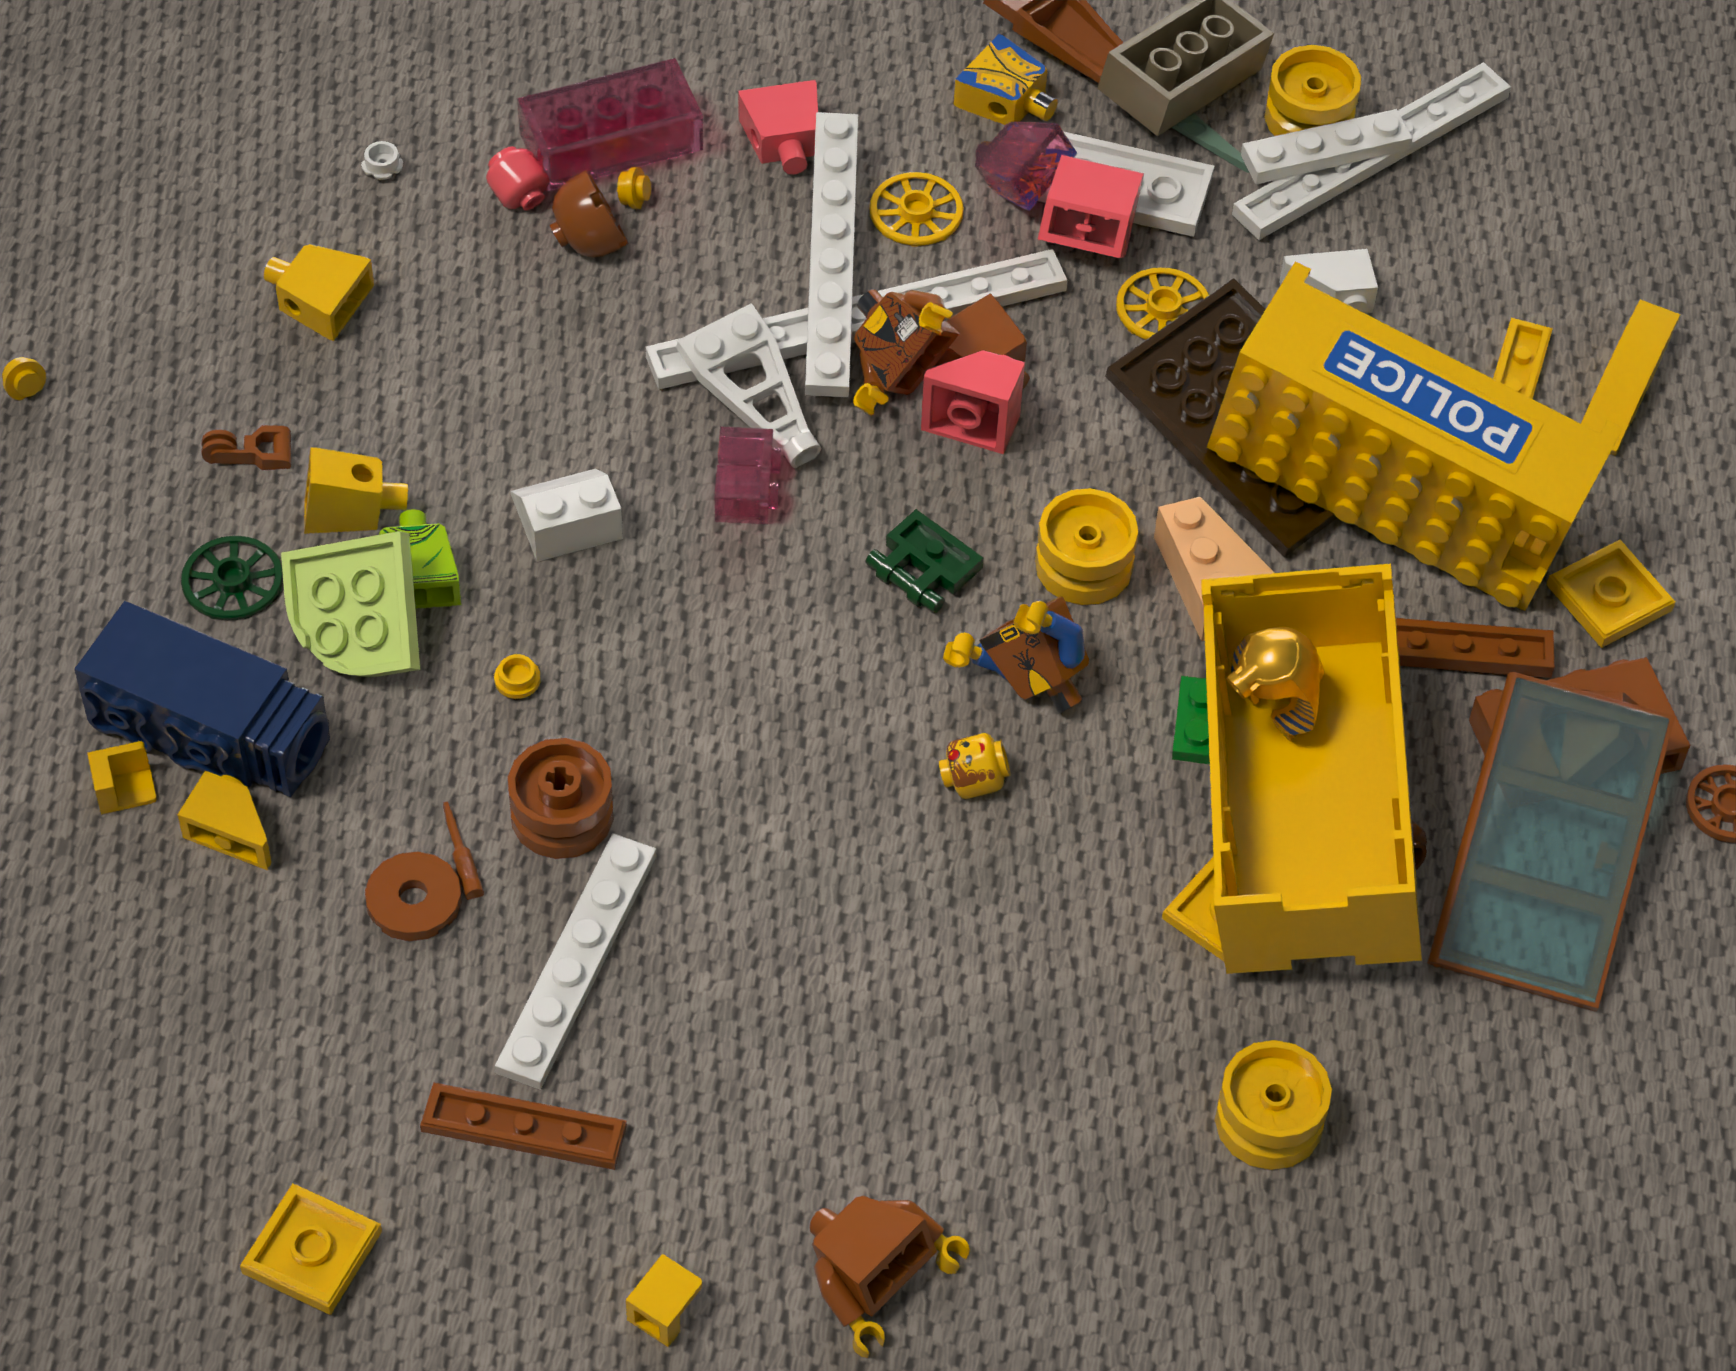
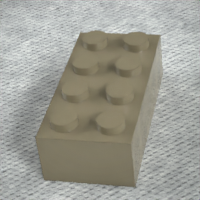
(1184, 62)

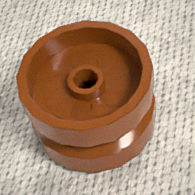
(560, 798)

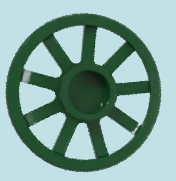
(232, 577)

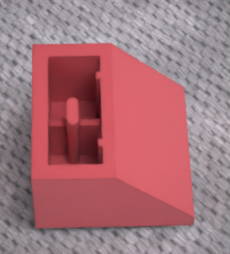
(1091, 206)

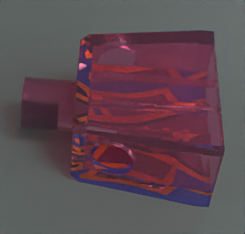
(1023, 160)

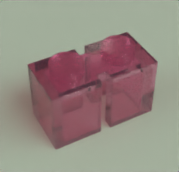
(745, 475)

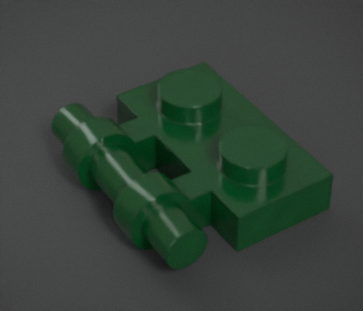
(932, 551)

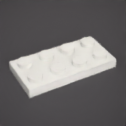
(1171, 186)

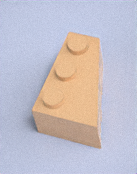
(1199, 547)

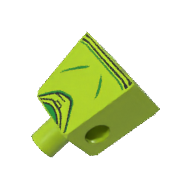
(432, 561)

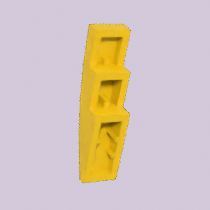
(1631, 368)

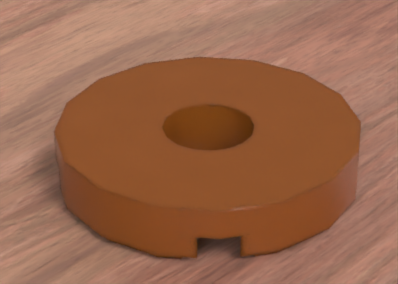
(417, 920)

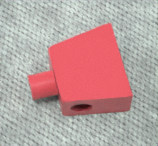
(781, 122)

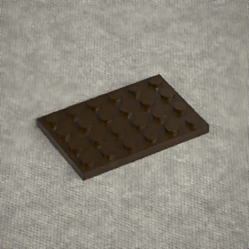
(1179, 387)

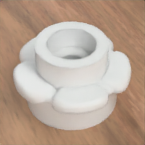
(381, 152)

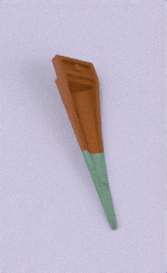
(1083, 40)

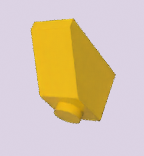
(225, 820)

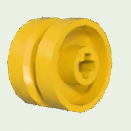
(1311, 89)
(1086, 546)
(1273, 1104)

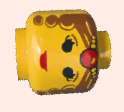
(975, 765)

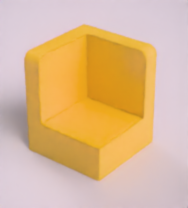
(122, 777)
(661, 1299)

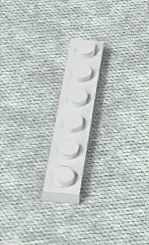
(575, 962)

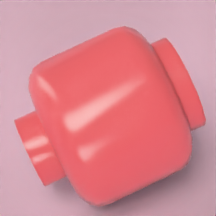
(517, 178)

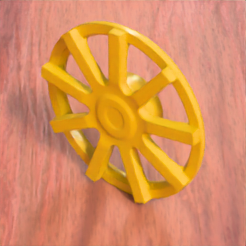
(916, 208)
(1161, 303)

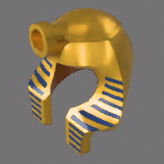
(1279, 666)

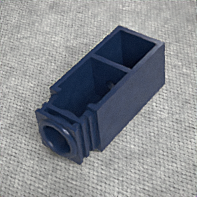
(201, 701)

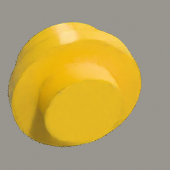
(633, 187)
(23, 378)
(517, 676)

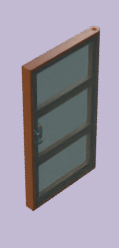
(1552, 841)

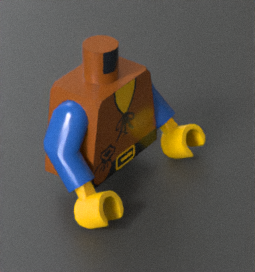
(1031, 651)

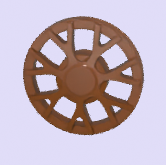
(1722, 803)

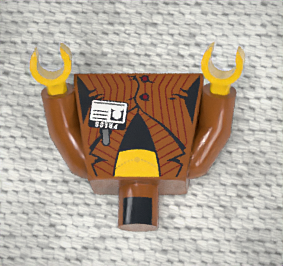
(899, 343)

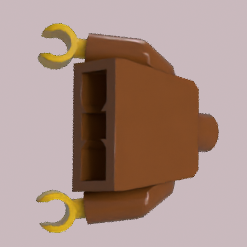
(871, 1254)

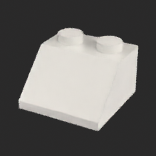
(569, 514)

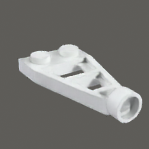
(731, 341)

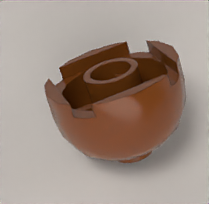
(585, 218)

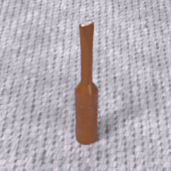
(463, 859)

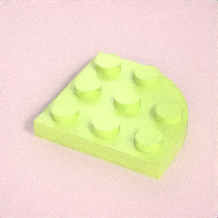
(355, 604)

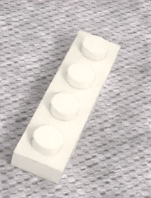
(1326, 146)

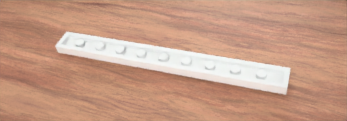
(1006, 280)

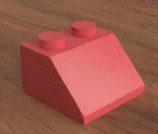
(974, 399)

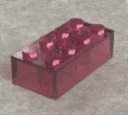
(612, 122)

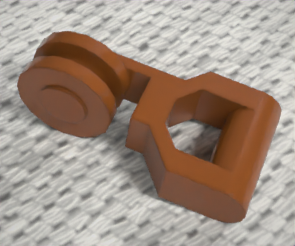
(221, 448)

